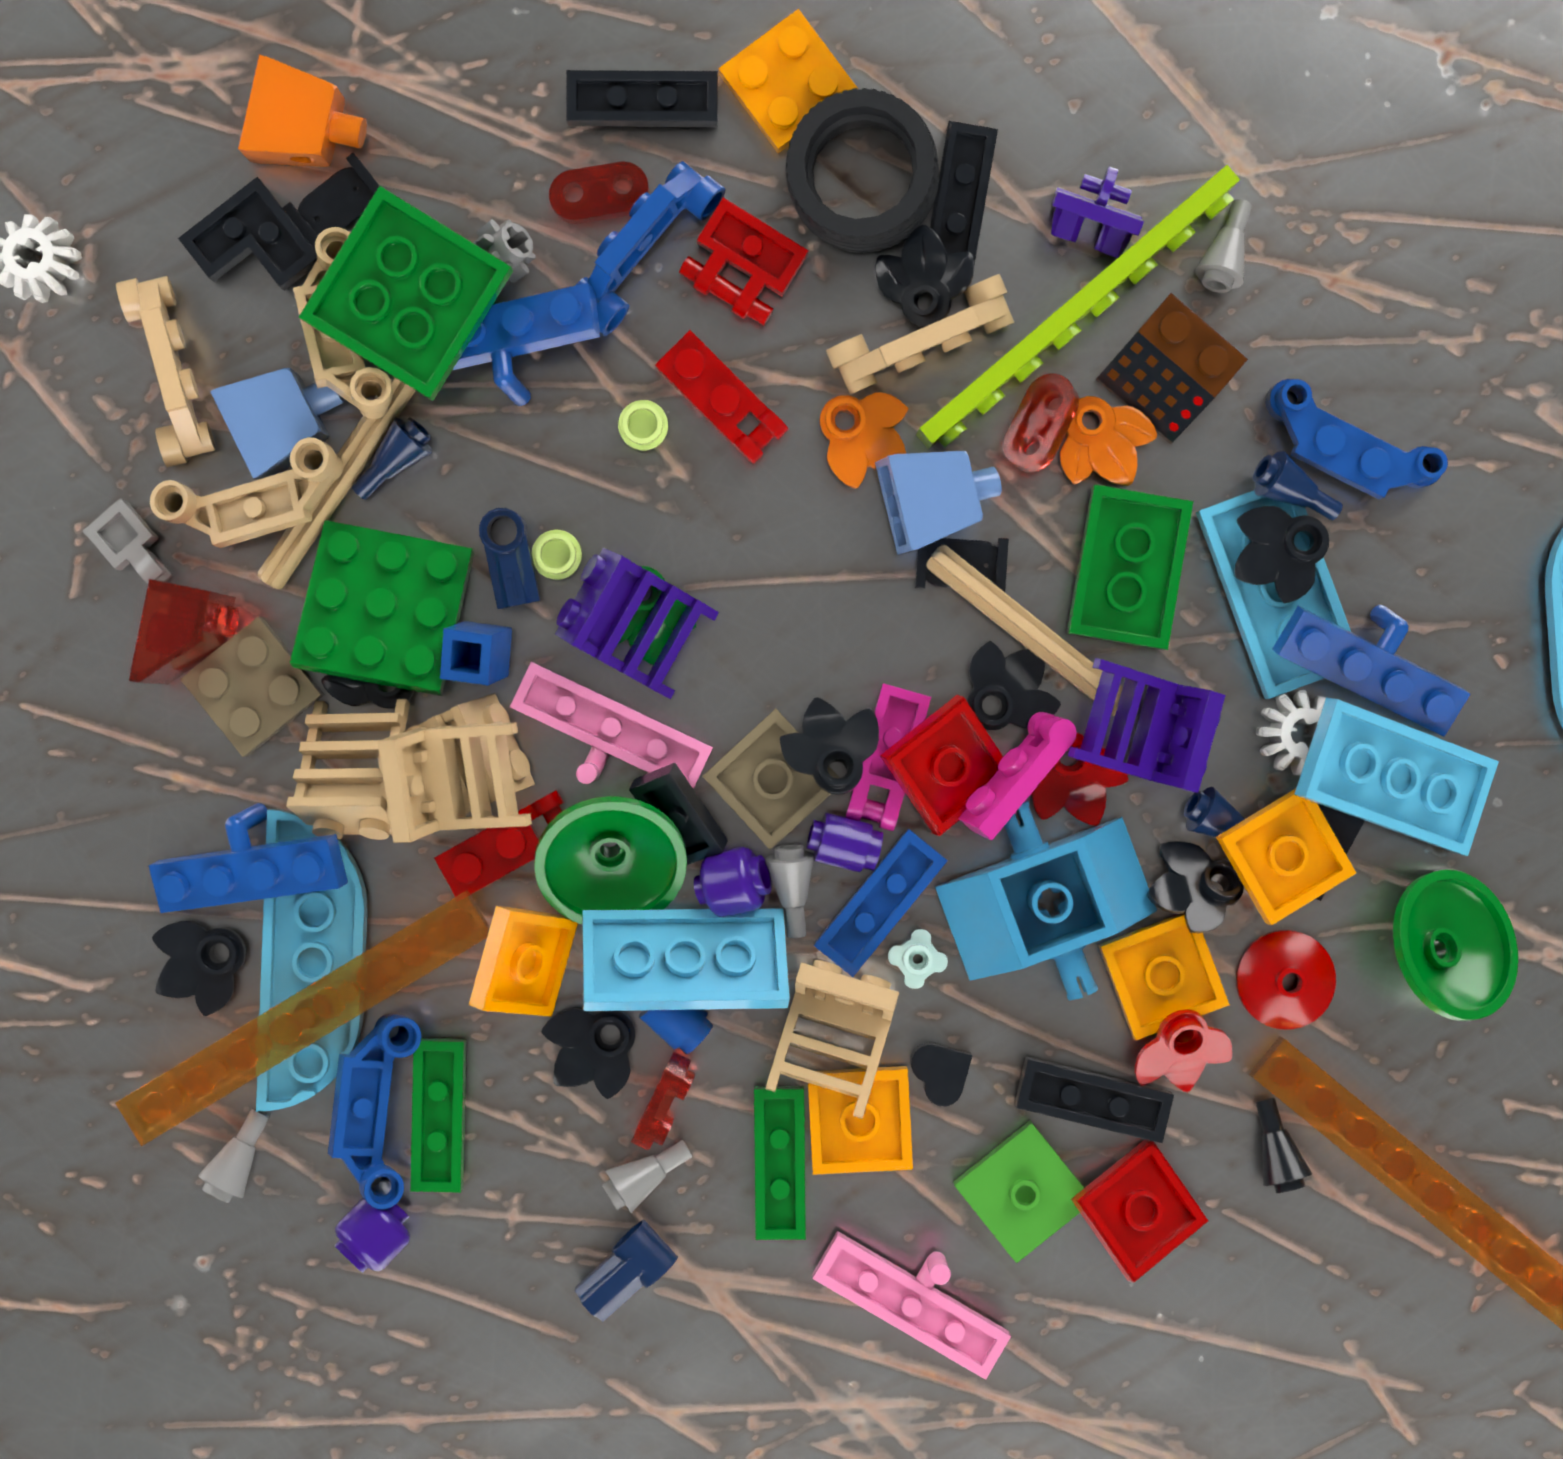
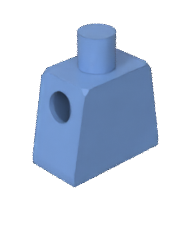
(272, 415)
(933, 495)

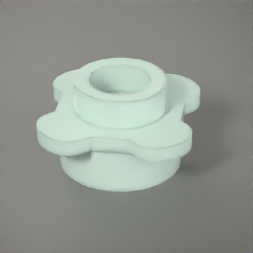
(903, 956)

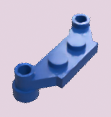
(648, 221)
(1347, 450)
(362, 1107)

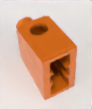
(296, 118)

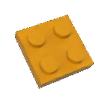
(784, 77)
(1286, 856)
(523, 962)
(1161, 973)
(867, 1144)

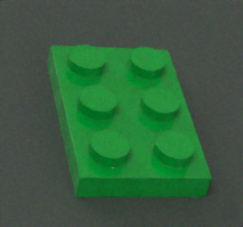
(1129, 567)

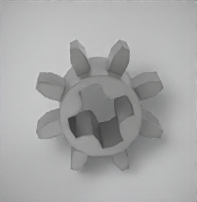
(509, 244)

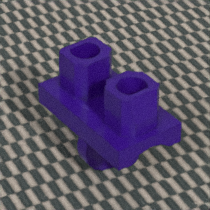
(1117, 223)

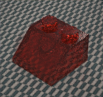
(179, 630)

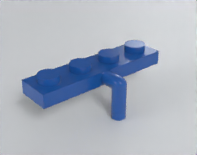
(529, 327)
(1372, 668)
(248, 870)

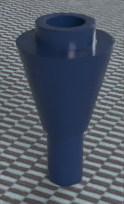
(401, 448)
(1284, 481)
(1210, 813)

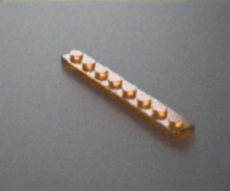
(304, 1018)
(1413, 1177)

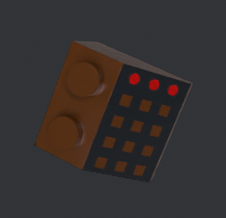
(1172, 368)

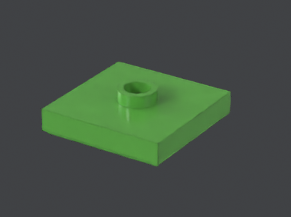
(1021, 1191)

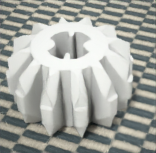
(37, 239)
(1298, 712)

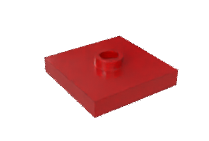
(944, 763)
(1139, 1210)

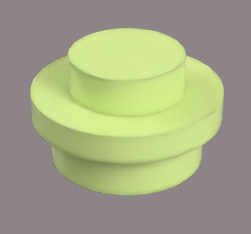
(643, 425)
(556, 554)

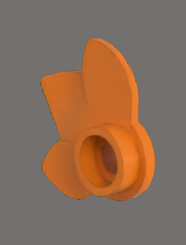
(867, 440)
(1108, 448)

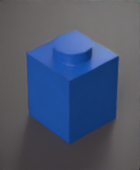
(476, 653)

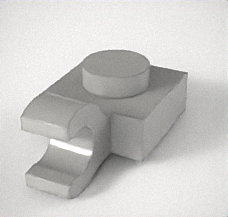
(125, 540)

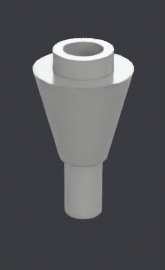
(1224, 261)
(791, 875)
(230, 1168)
(636, 1180)

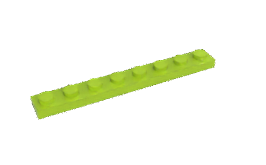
(1094, 297)

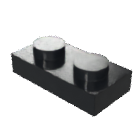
(675, 797)

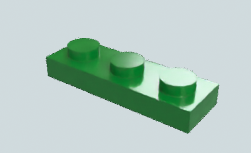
(438, 1116)
(779, 1163)

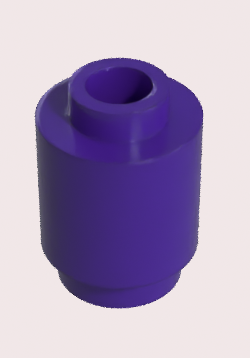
(845, 843)

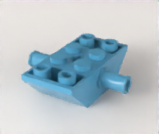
(997, 910)

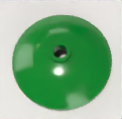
(635, 874)
(1455, 945)

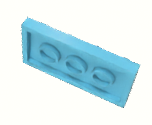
(1258, 607)
(1396, 777)
(683, 960)

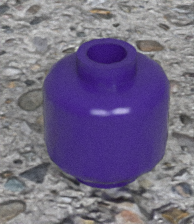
(733, 882)
(372, 1235)

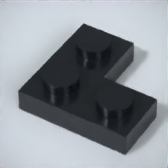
(249, 224)

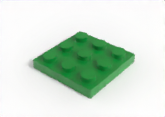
(406, 293)
(381, 607)

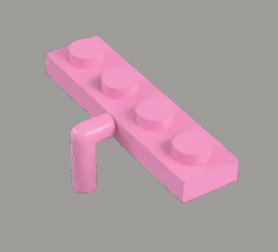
(606, 727)
(913, 1302)

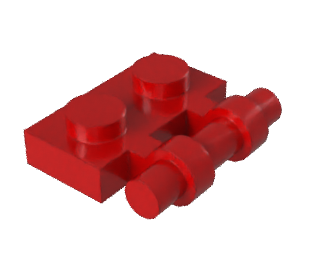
(751, 248)

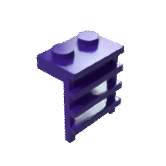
(606, 606)
(1171, 731)

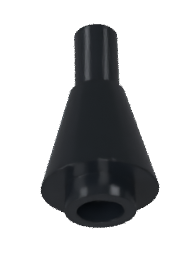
(1281, 1158)

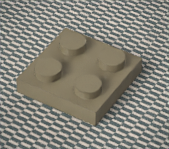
(251, 687)
(762, 785)

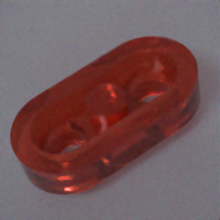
(599, 197)
(1038, 424)
(673, 1083)

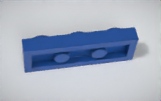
(880, 902)

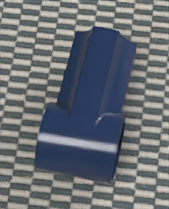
(511, 564)
(636, 1262)

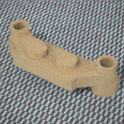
(149, 303)
(986, 309)
(332, 362)
(255, 506)

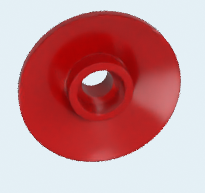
(1262, 973)

